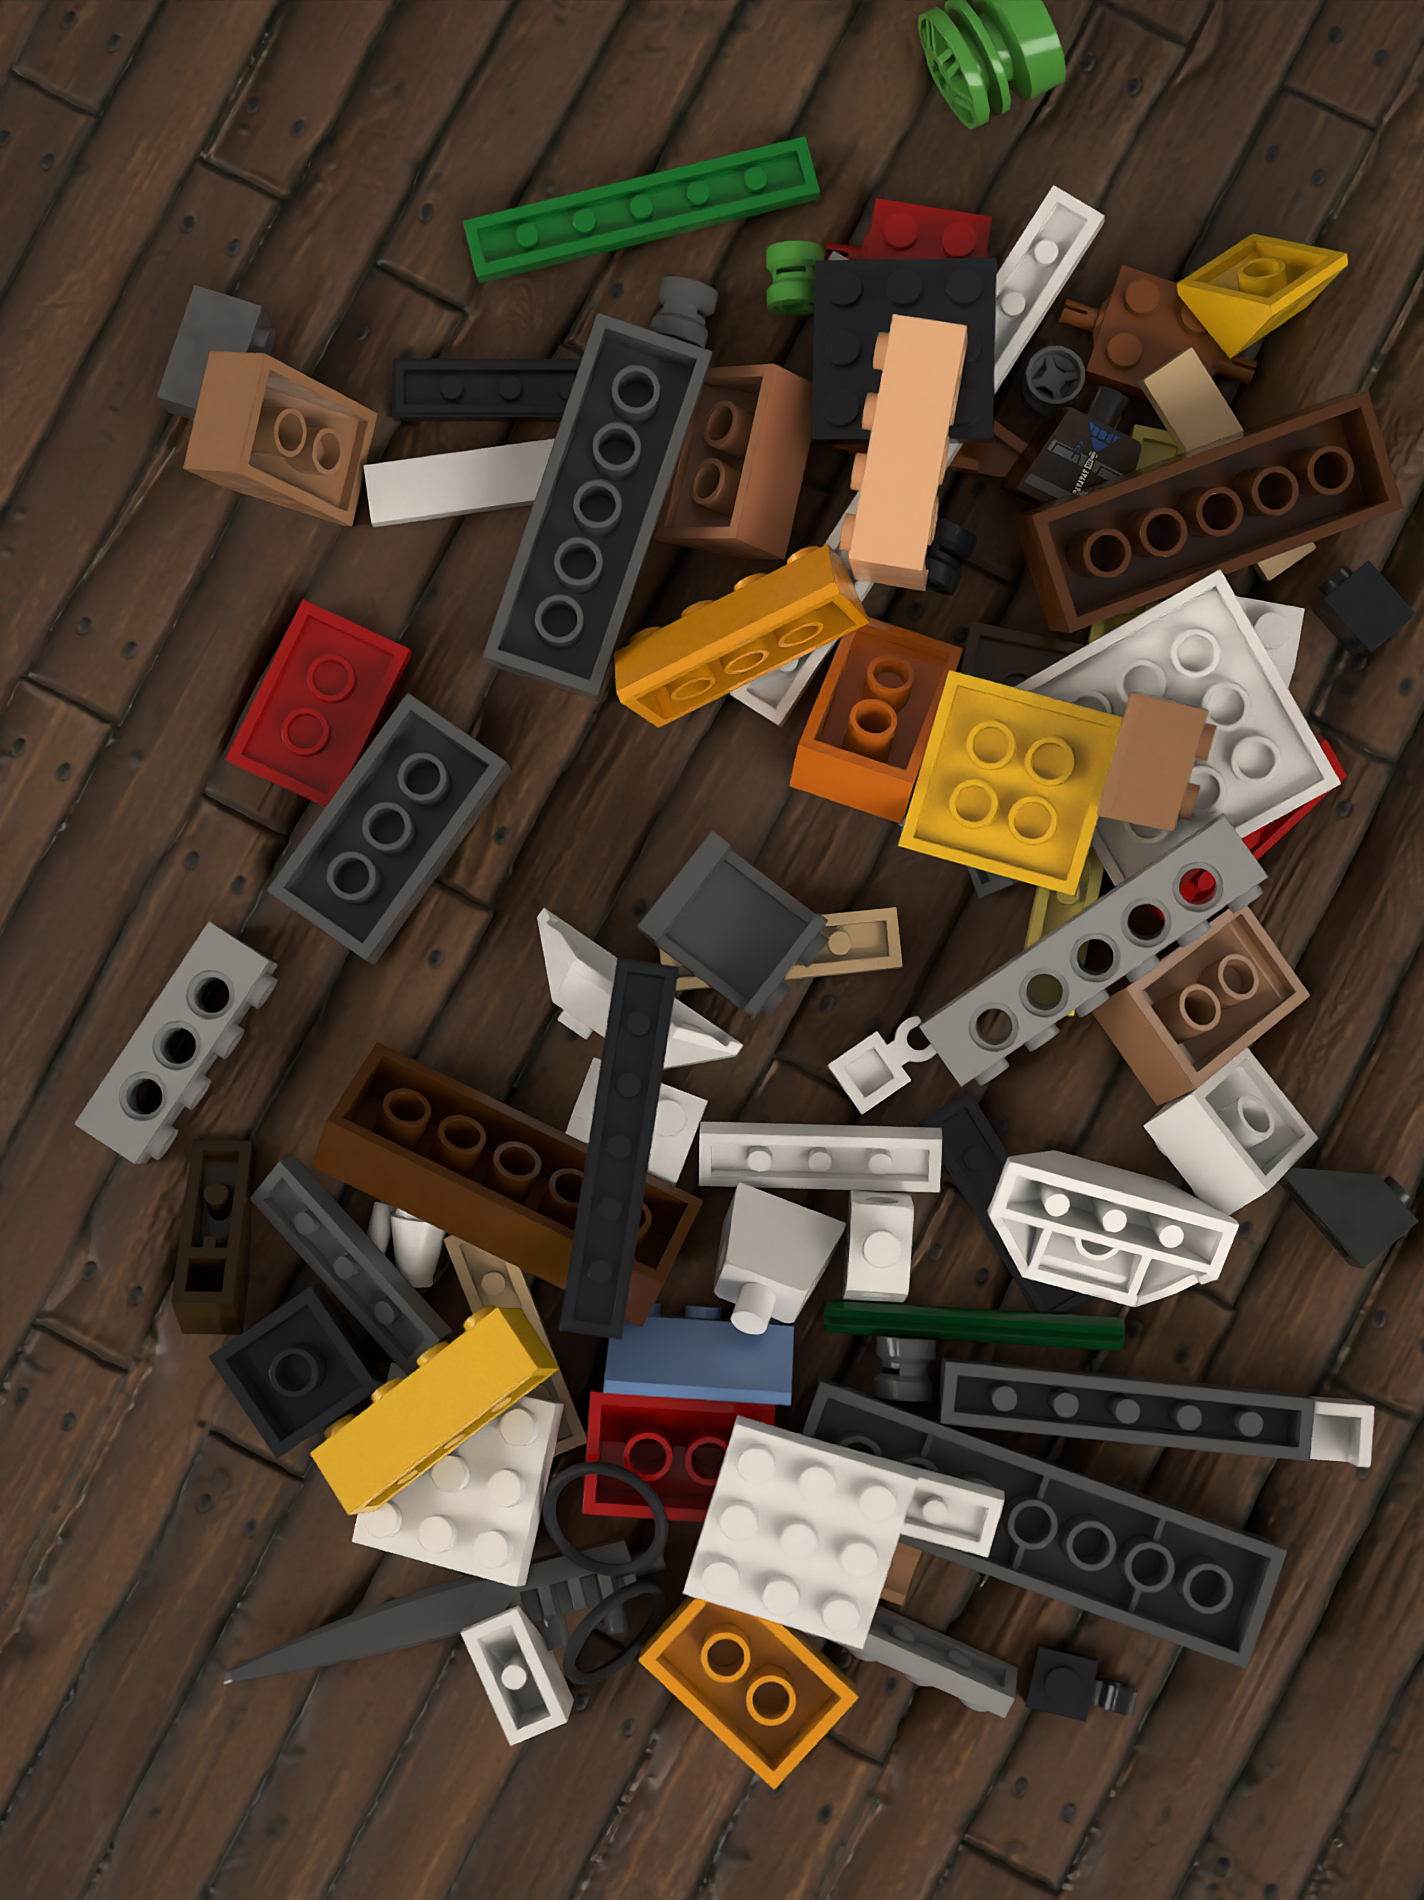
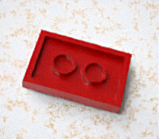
(318, 704)

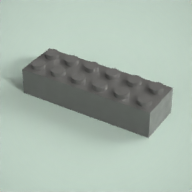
(597, 507)

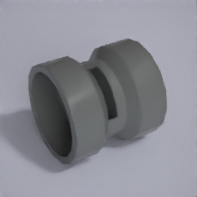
(684, 310)
(1053, 370)
(904, 1368)

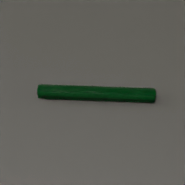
(974, 1325)

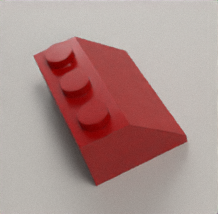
(667, 1443)

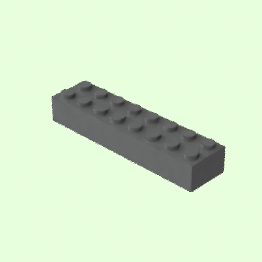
(1075, 1531)

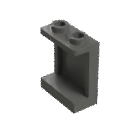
(734, 928)

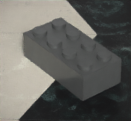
(390, 829)

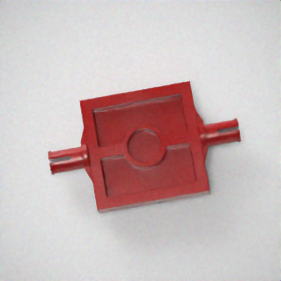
(919, 233)

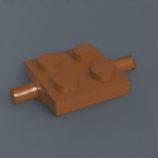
(1143, 329)

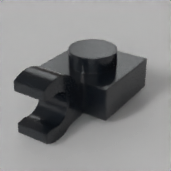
(1067, 1684)

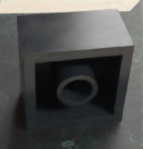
(297, 1369)

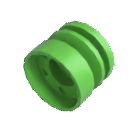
(988, 49)

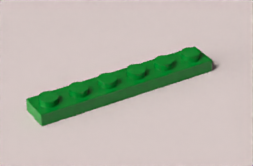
(642, 209)

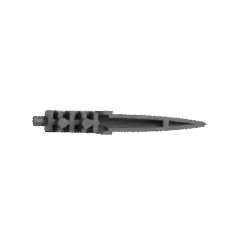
(551, 1591)

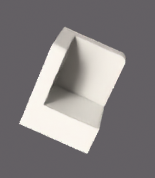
(1342, 1431)

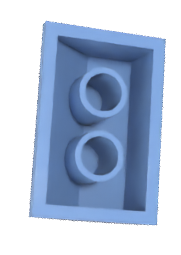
(701, 1358)

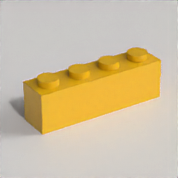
(433, 1409)

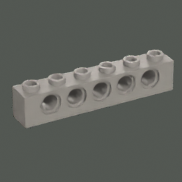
(955, 1026)

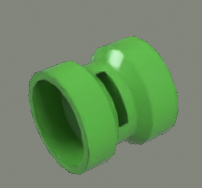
(792, 277)

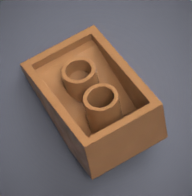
(280, 436)
(1201, 1005)

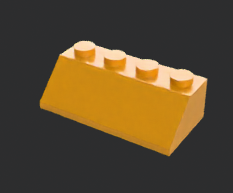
(738, 636)

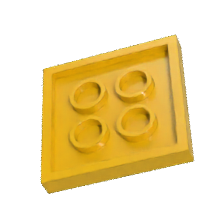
(1011, 783)

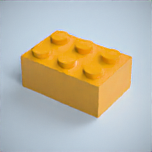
(749, 1682)

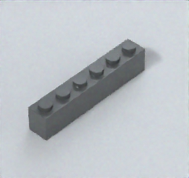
(1125, 1408)

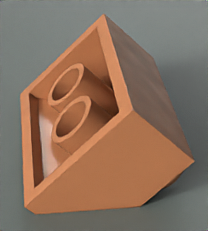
(741, 464)

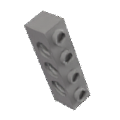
(113, 1110)

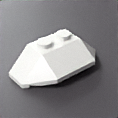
(582, 986)
(1106, 1229)

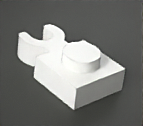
(875, 1069)

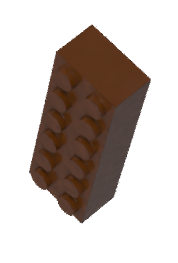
(1208, 511)
(420, 1148)

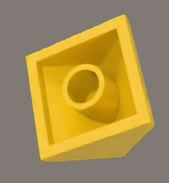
(1257, 288)

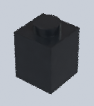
(1361, 609)

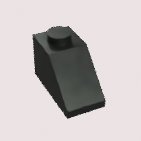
(1352, 1210)

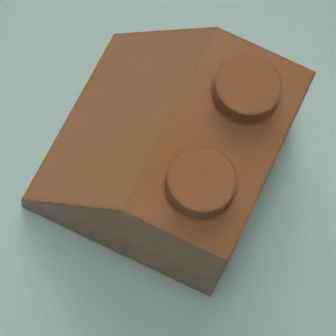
(1155, 762)

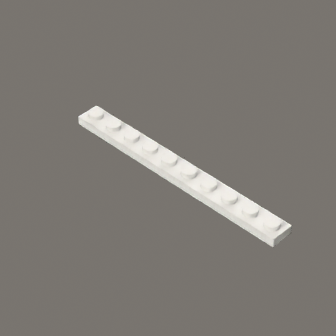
(1025, 292)

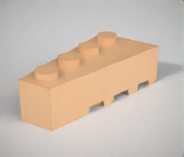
(905, 451)

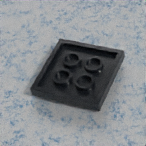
(858, 302)

